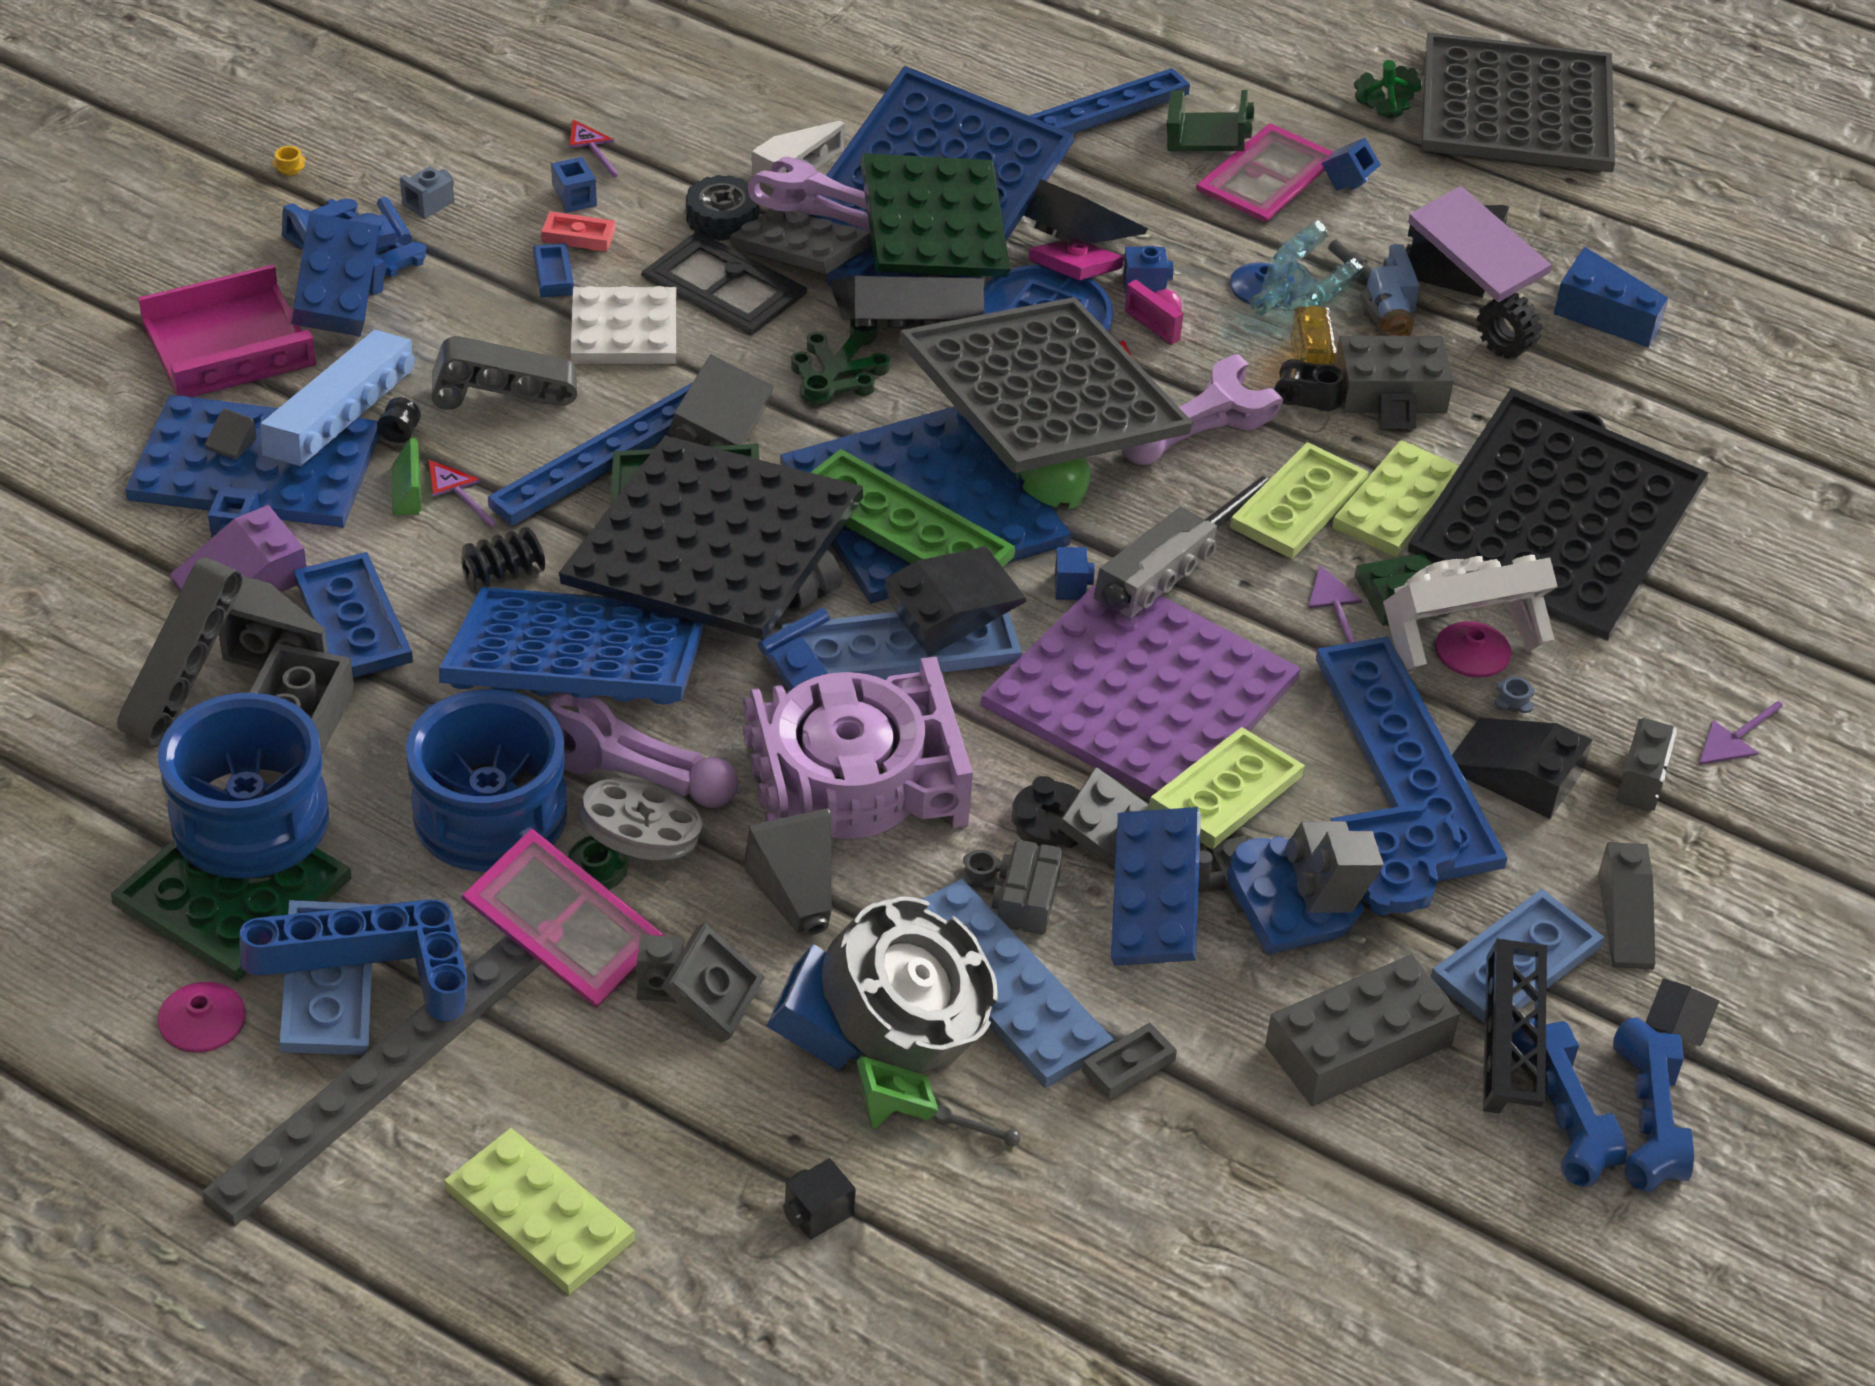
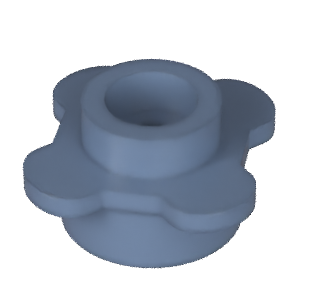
(1515, 695)

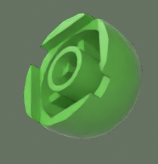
(1058, 482)

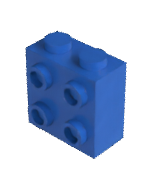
(806, 1016)

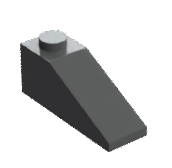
(1628, 904)

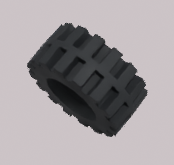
(1497, 332)

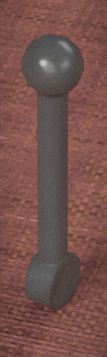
(945, 1116)

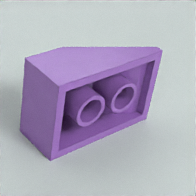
(254, 545)

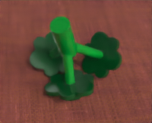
(1400, 85)

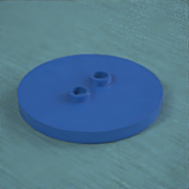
(1040, 285)

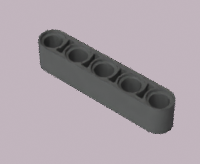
(180, 651)

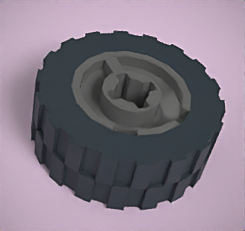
(719, 206)

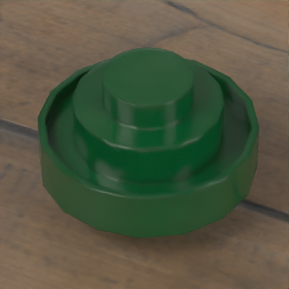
(600, 861)

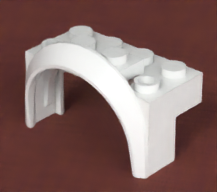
(1468, 585)

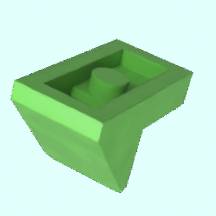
(894, 1089)

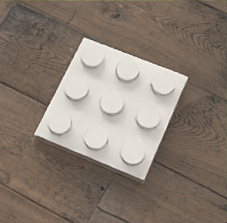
(623, 325)

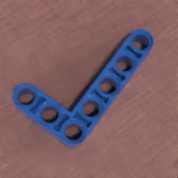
(365, 936)

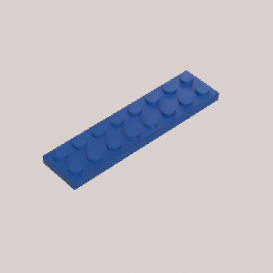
(1407, 746)

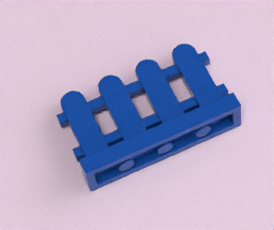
(384, 264)

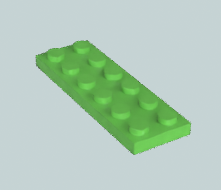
(906, 519)

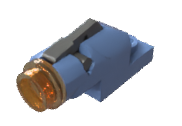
(1392, 293)

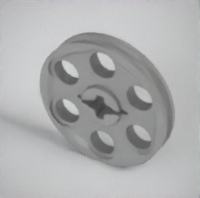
(640, 818)

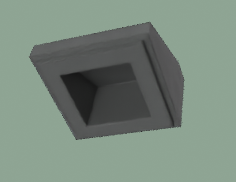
(231, 434)

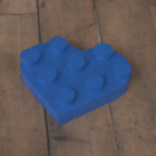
(1413, 852)
(1271, 901)

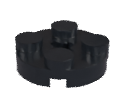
(1030, 809)

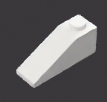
(810, 145)

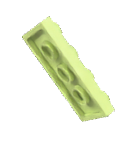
(1395, 498)
(1298, 500)
(1230, 784)
(539, 1211)

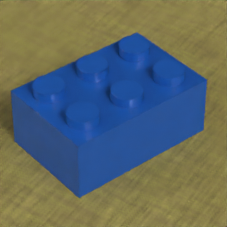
(335, 274)

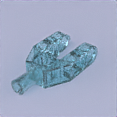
(1290, 282)

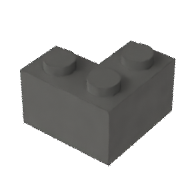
(1333, 865)

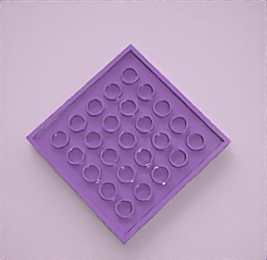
(1139, 690)

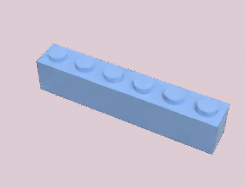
(336, 397)

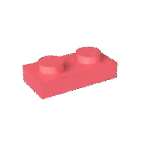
(578, 231)

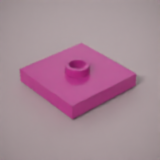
(1076, 260)

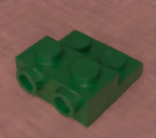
(1382, 577)

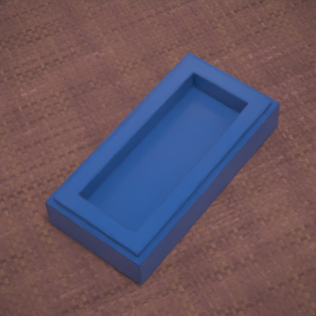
(553, 270)

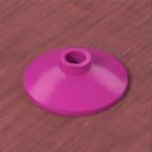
(1473, 649)
(205, 1029)

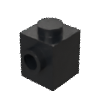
(819, 1198)

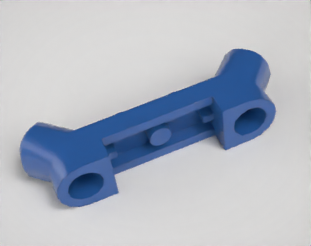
(1594, 1139)
(1668, 1148)

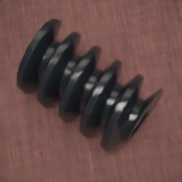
(500, 556)

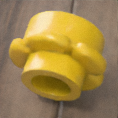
(288, 160)

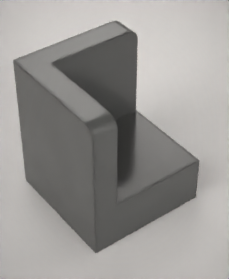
(1682, 1011)

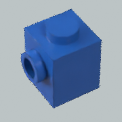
(1351, 164)
(1147, 266)

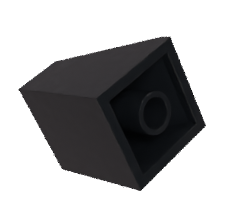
(1436, 268)

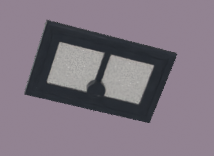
(725, 282)

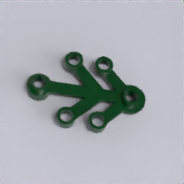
(821, 387)

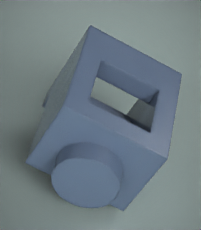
(427, 191)

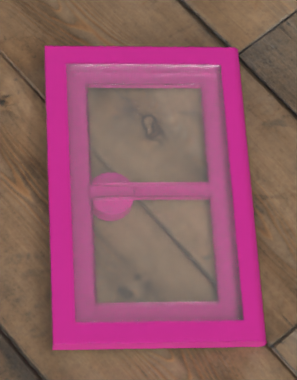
(1266, 173)
(561, 917)

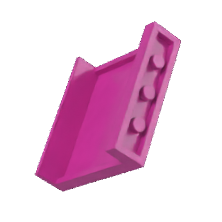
(225, 332)

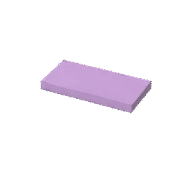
(1479, 243)

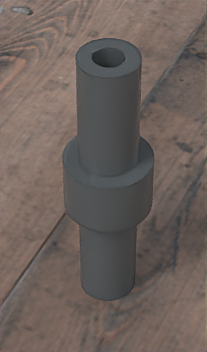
(1346, 255)

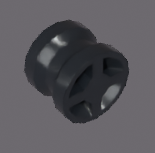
(399, 420)

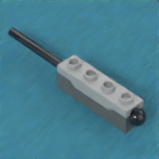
(1163, 556)

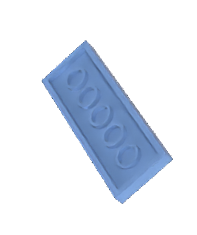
(885, 647)
(1032, 1009)

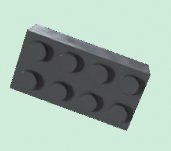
(1361, 1029)

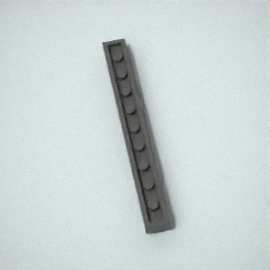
(362, 1087)

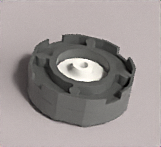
(909, 985)

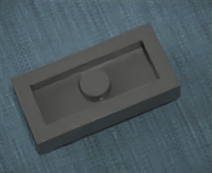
(1129, 1060)

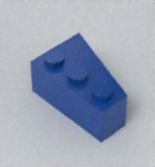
(1610, 300)

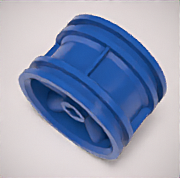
(490, 811)
(250, 824)

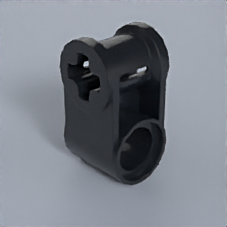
(1313, 385)

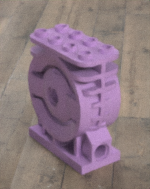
(849, 733)

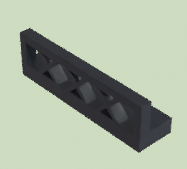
(1499, 1030)

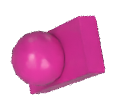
(1156, 310)

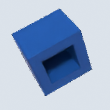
(1072, 573)

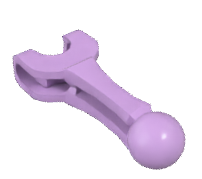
(802, 192)
(1219, 405)
(612, 745)

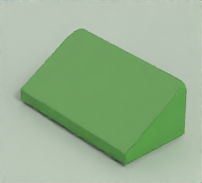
(406, 481)

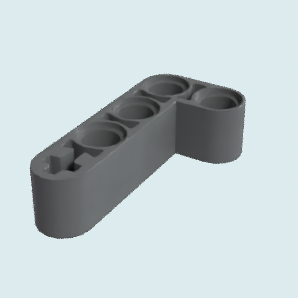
(501, 370)

